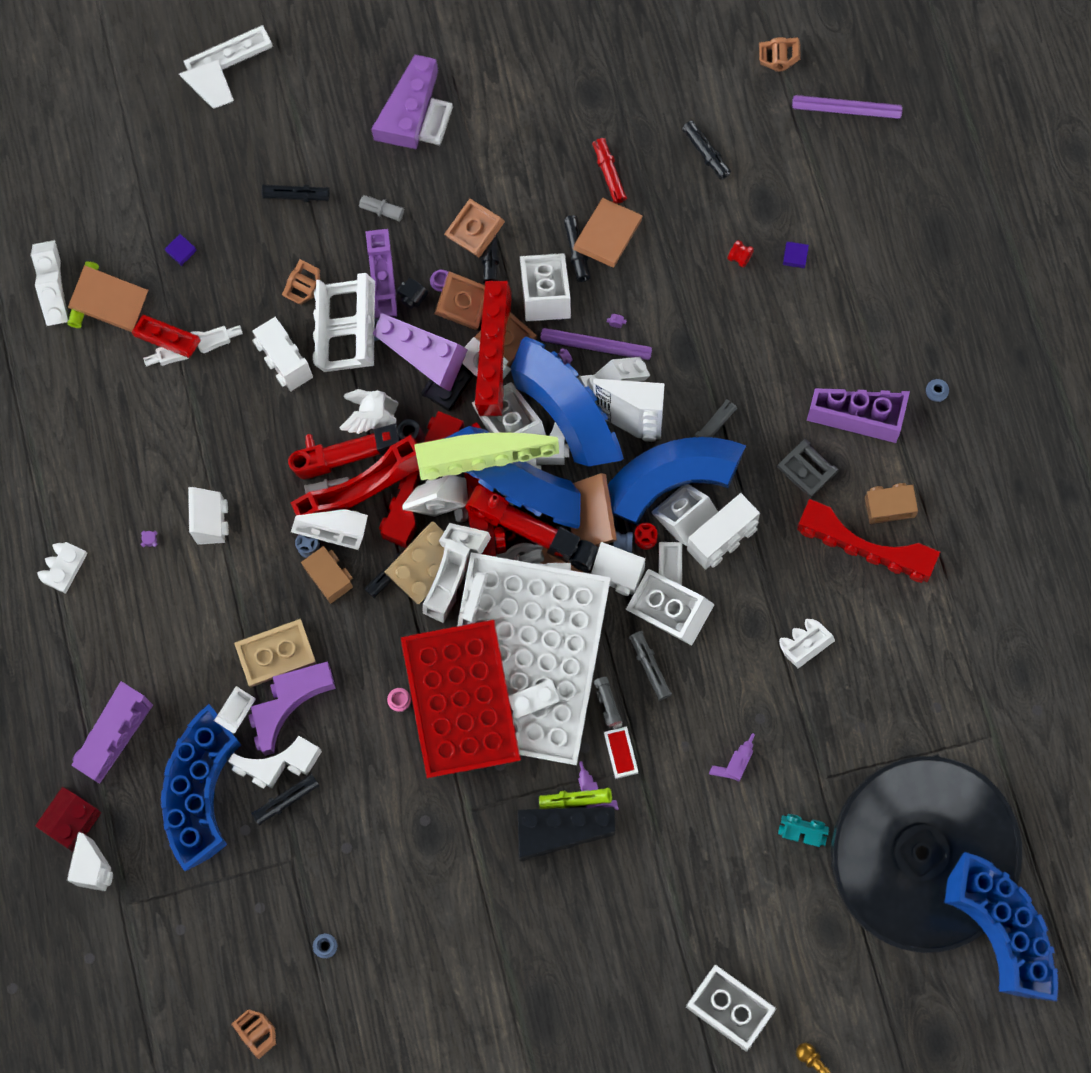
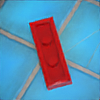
(166, 336)

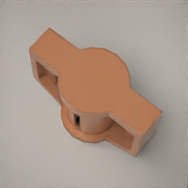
(779, 53)
(293, 282)
(255, 1032)

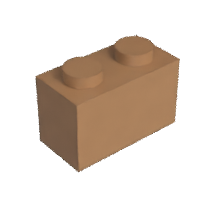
(891, 503)
(327, 574)

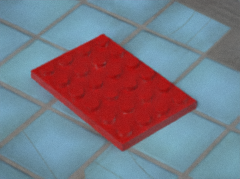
(460, 698)

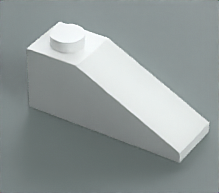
(336, 527)

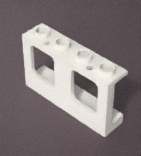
(360, 324)

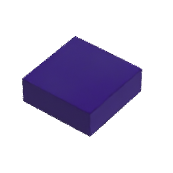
(180, 249)
(795, 254)

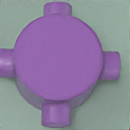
(616, 321)
(565, 356)
(149, 538)

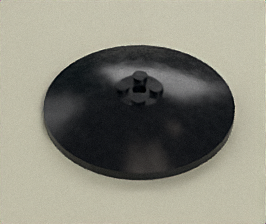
(876, 841)

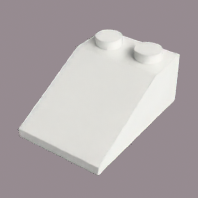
(545, 287)
(516, 415)
(670, 606)

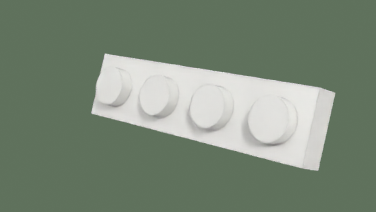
(233, 50)

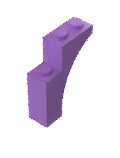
(292, 690)

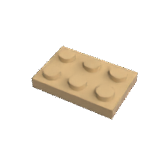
(419, 564)
(275, 652)

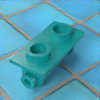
(813, 830)

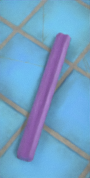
(847, 106)
(596, 344)

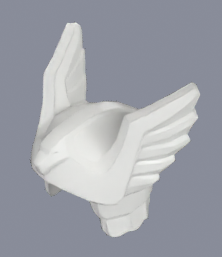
(374, 411)

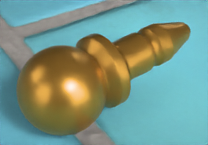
(806, 1053)

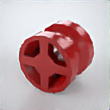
(740, 253)
(645, 531)

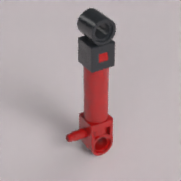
(321, 459)
(559, 542)

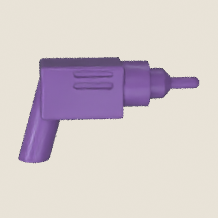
(737, 763)
(586, 783)

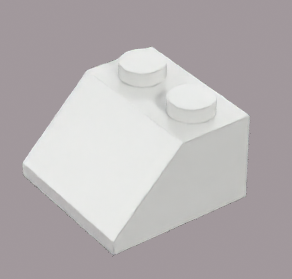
(438, 496)
(685, 512)
(207, 516)
(621, 566)
(89, 865)

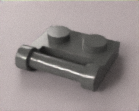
(804, 474)
(605, 696)

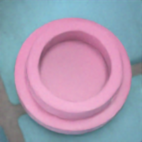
(399, 699)

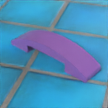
(382, 272)

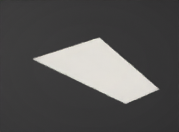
(209, 83)

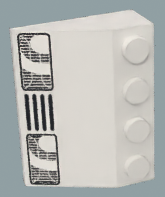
(632, 406)

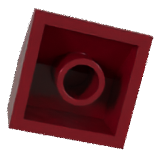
(67, 817)

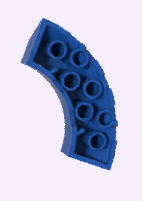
(567, 401)
(670, 467)
(531, 487)
(190, 789)
(1010, 924)

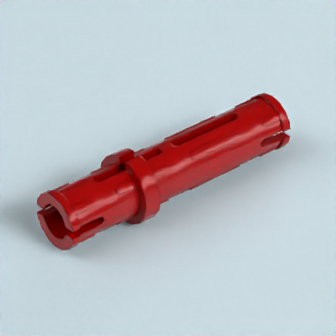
(606, 162)

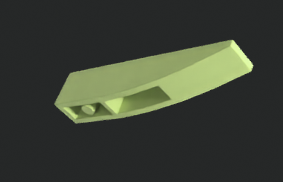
(480, 451)

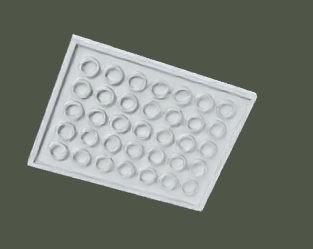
(545, 631)

